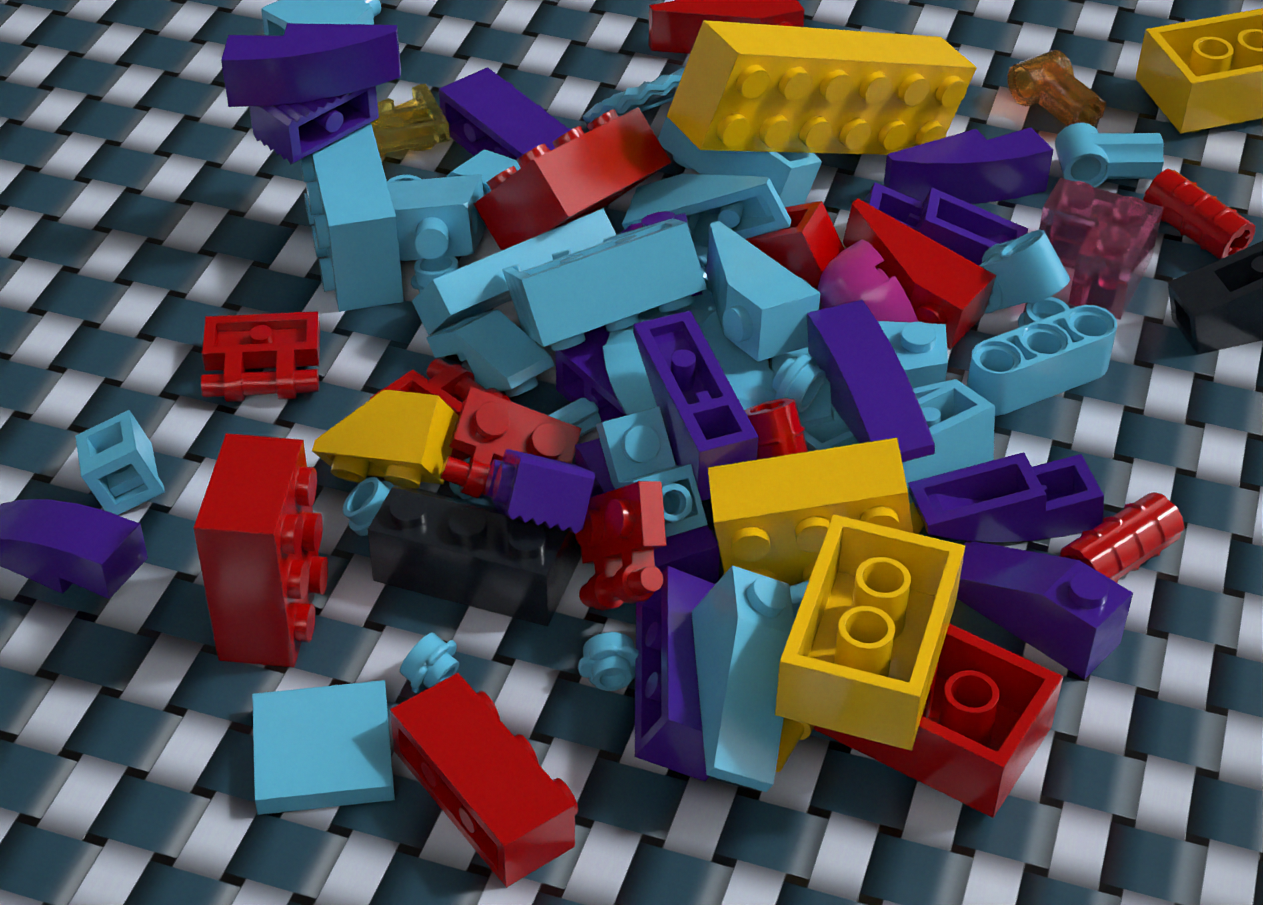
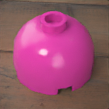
(854, 277)

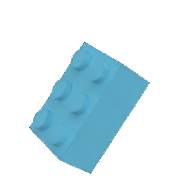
(353, 222)

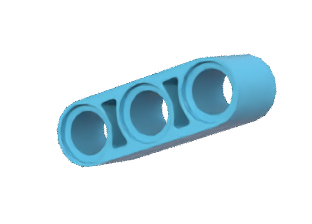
(1043, 358)

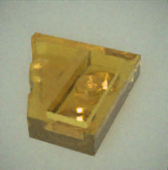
(410, 125)

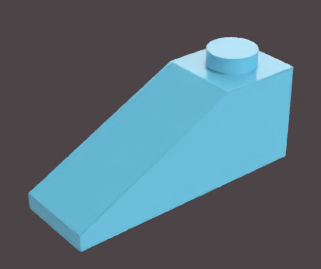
(740, 202)
(757, 298)
(738, 653)

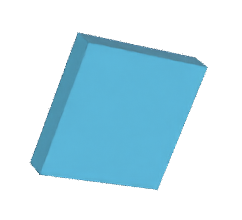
(321, 747)

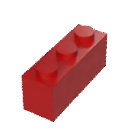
(484, 778)

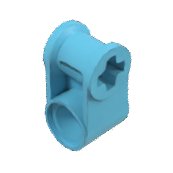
(1024, 271)

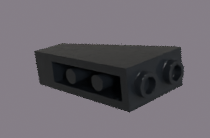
(1221, 301)

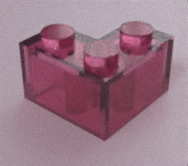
(1103, 239)

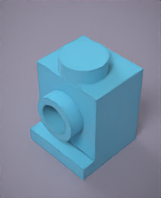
(118, 463)

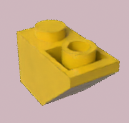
(391, 438)

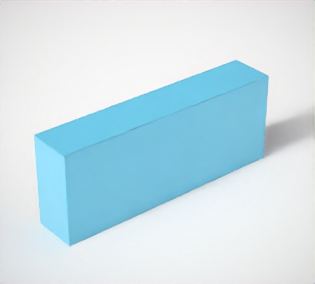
(483, 284)

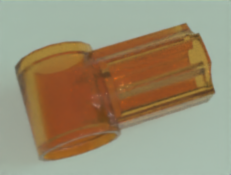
(1052, 84)

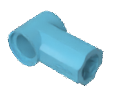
(1098, 156)

